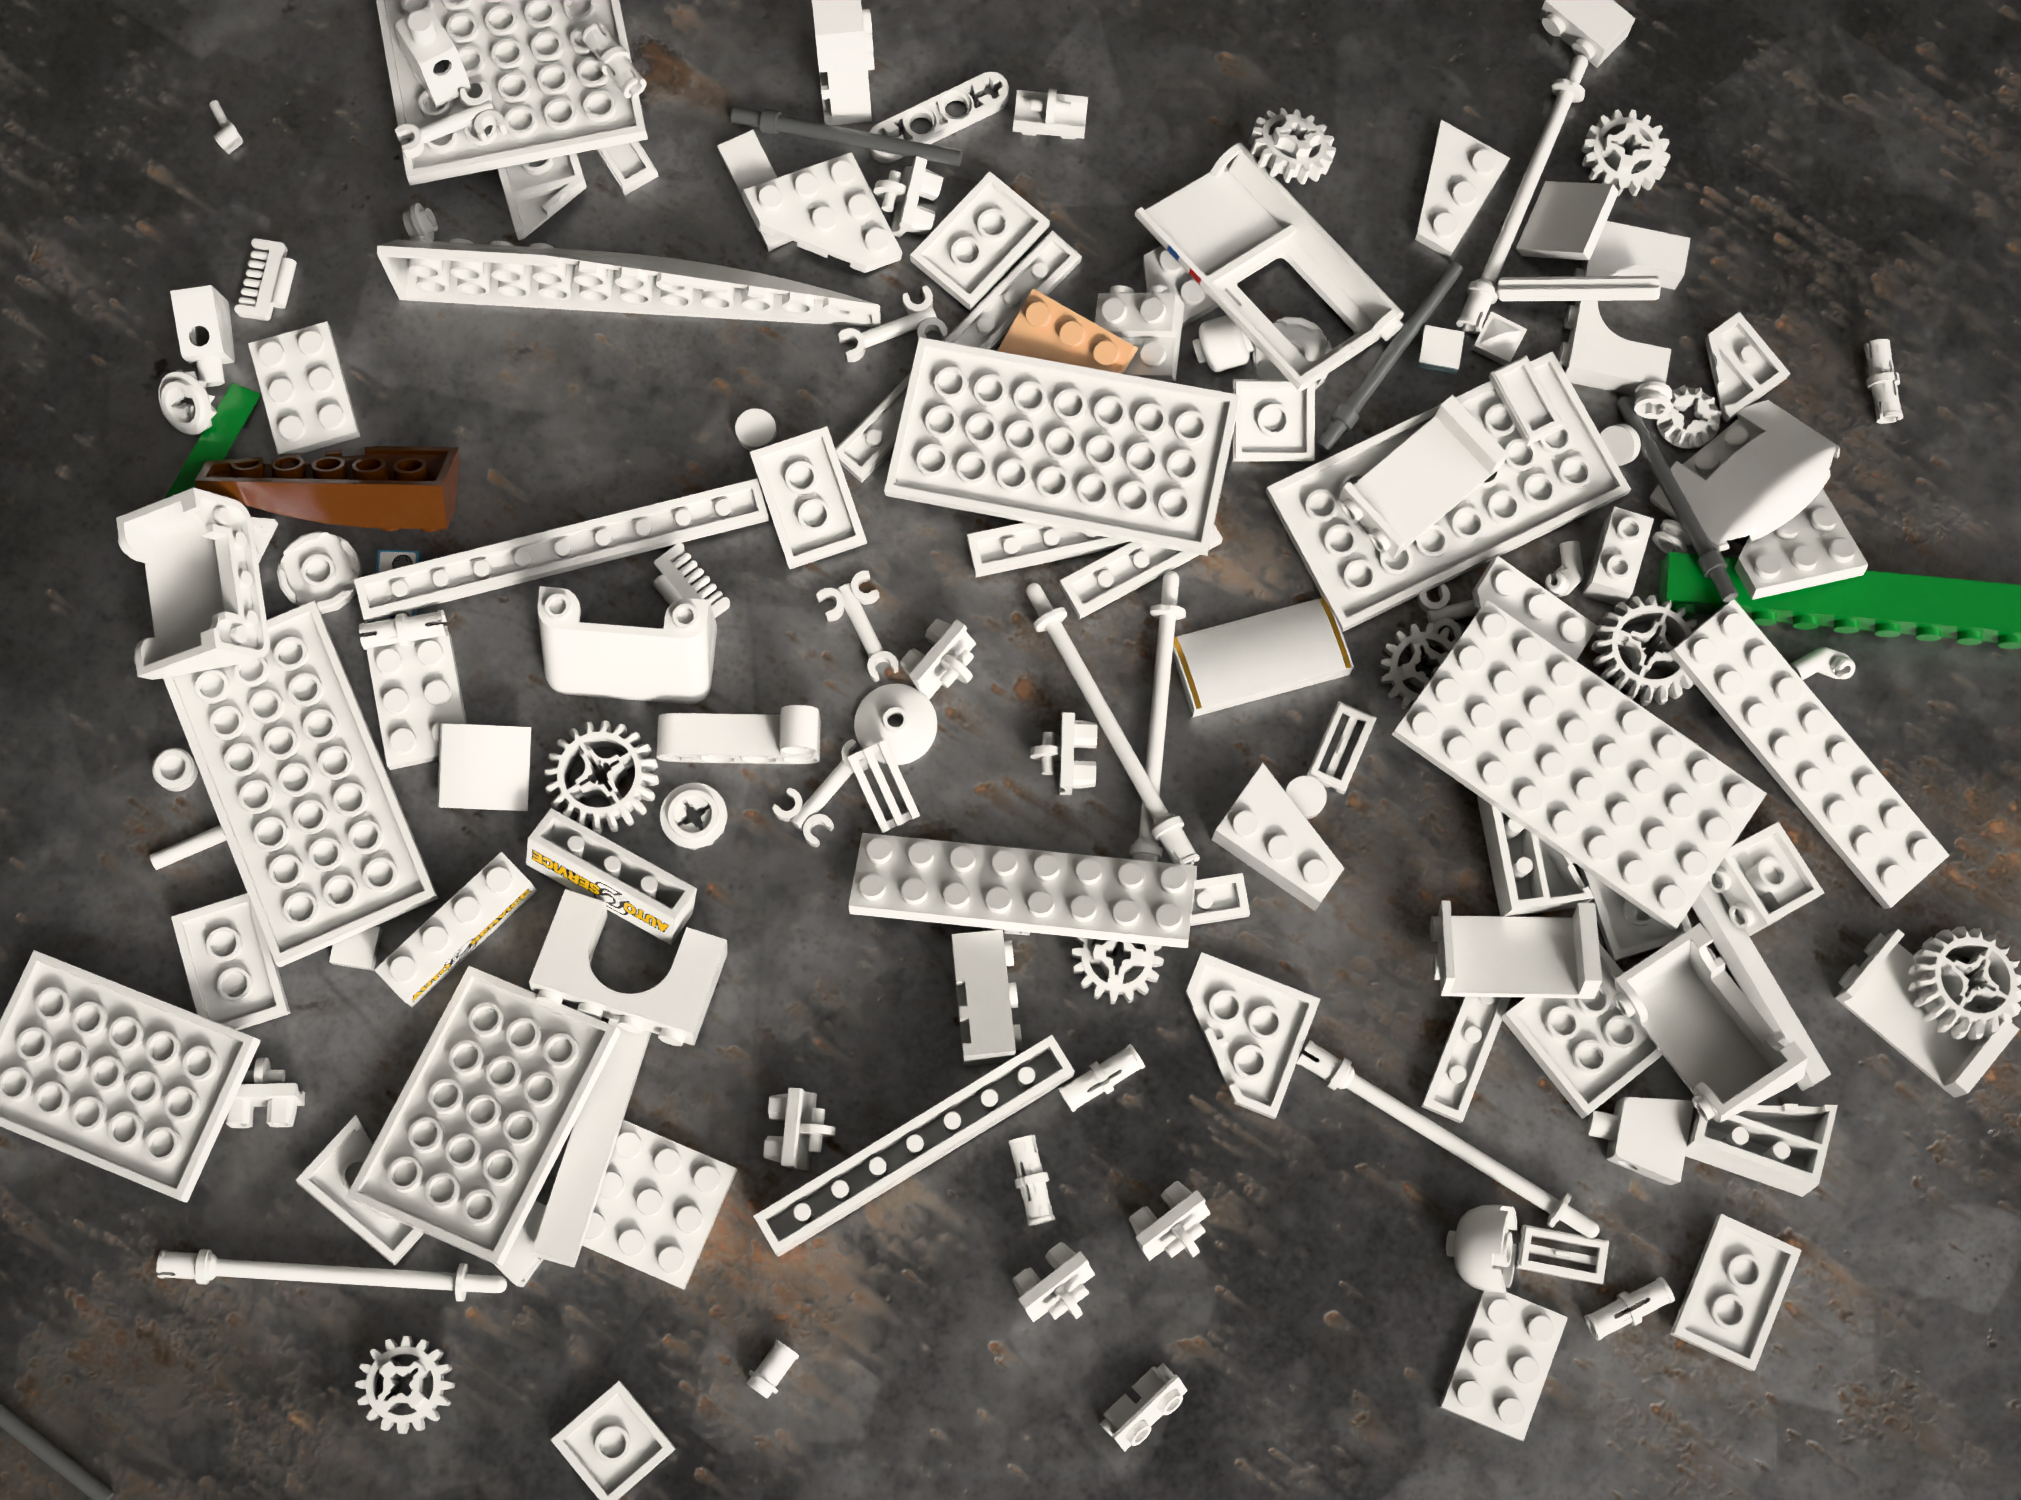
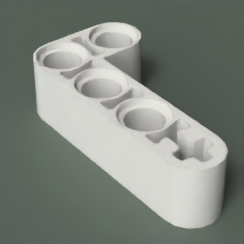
(741, 737)

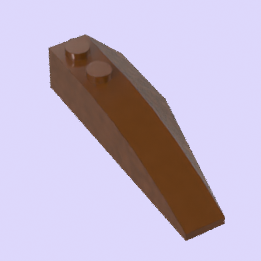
(380, 489)

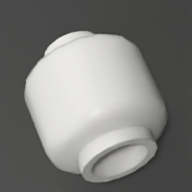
(1222, 344)

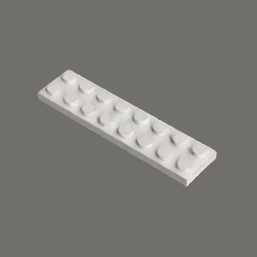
(1809, 754)
(1024, 890)

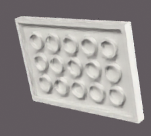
(116, 1075)
(484, 1115)

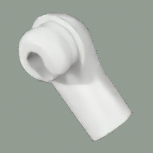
(1569, 573)
(1826, 662)

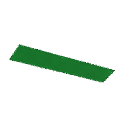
(218, 438)

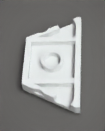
(540, 190)

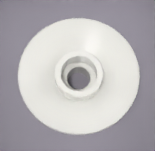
(911, 738)

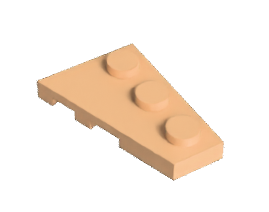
(1061, 335)

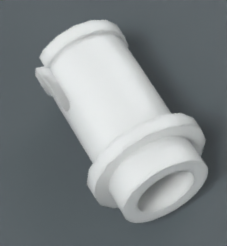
(772, 1369)

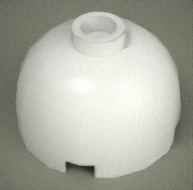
(1485, 1247)

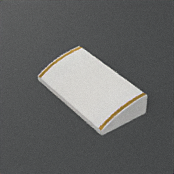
(1261, 656)

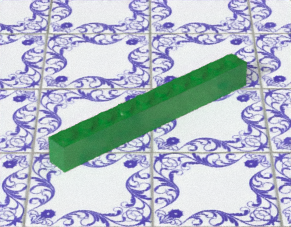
(1872, 602)

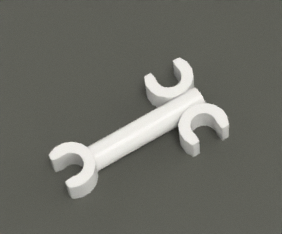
(478, 112)
(920, 317)
(850, 599)
(1445, 616)
(807, 815)

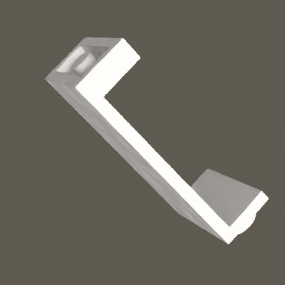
(1423, 478)
(1517, 955)
(1881, 999)

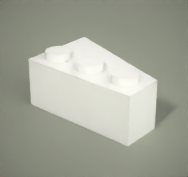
(844, 59)
(1278, 841)
(1526, 870)
(985, 997)
(1767, 1144)

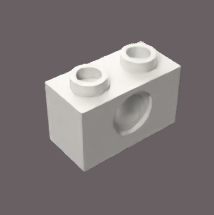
(1618, 556)

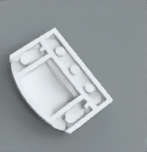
(1753, 475)

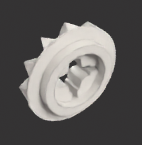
(184, 416)
(1698, 432)
(699, 797)

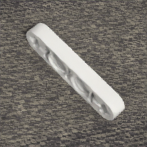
(942, 123)

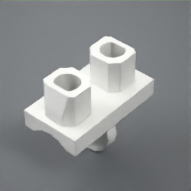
(1050, 114)
(914, 183)
(945, 659)
(1073, 735)
(278, 1097)
(802, 1129)
(1174, 1229)
(1058, 1290)

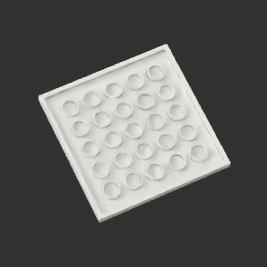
(538, 80)

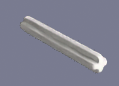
(1579, 288)

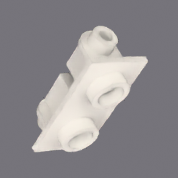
(1132, 1422)

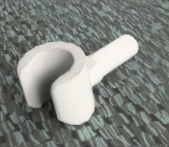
(228, 136)

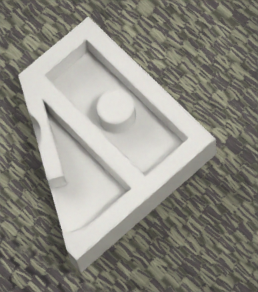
(1741, 365)

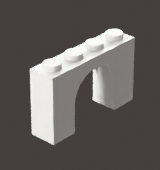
(1594, 352)
(669, 1009)

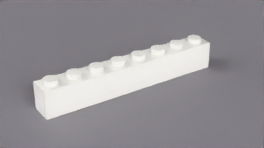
(914, 1145)

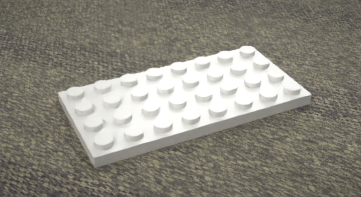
(1063, 446)
(1523, 500)
(1580, 765)
(301, 790)

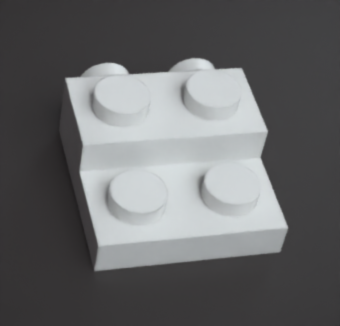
(1148, 322)
(1764, 880)

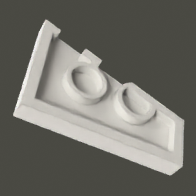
(1456, 188)
(330, 1180)

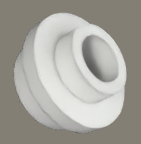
(420, 221)

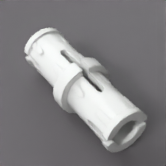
(613, 60)
(1883, 381)
(403, 629)
(1101, 1077)
(1031, 1180)
(1655, 1295)

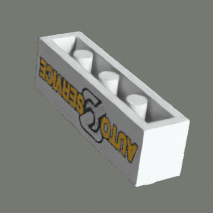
(610, 874)
(455, 930)

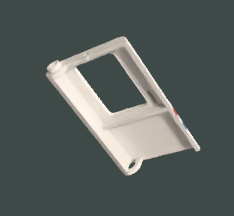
(1245, 220)

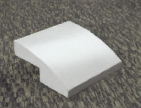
(484, 767)

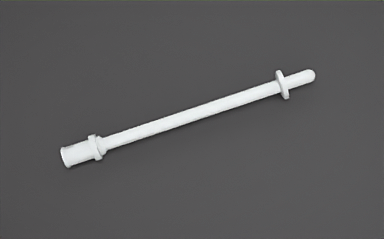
(1483, 290)
(1166, 825)
(1146, 847)
(1343, 1076)
(206, 1266)

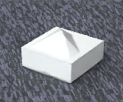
(1499, 339)

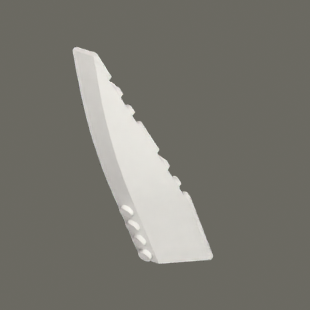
(606, 283)

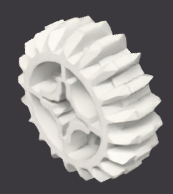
(1631, 645)
(617, 767)
(1944, 983)

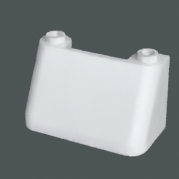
(199, 583)
(628, 660)
(1707, 1027)

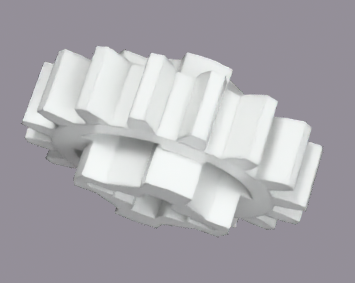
(1292, 146)
(1642, 148)
(1407, 672)
(1114, 986)
(391, 1371)

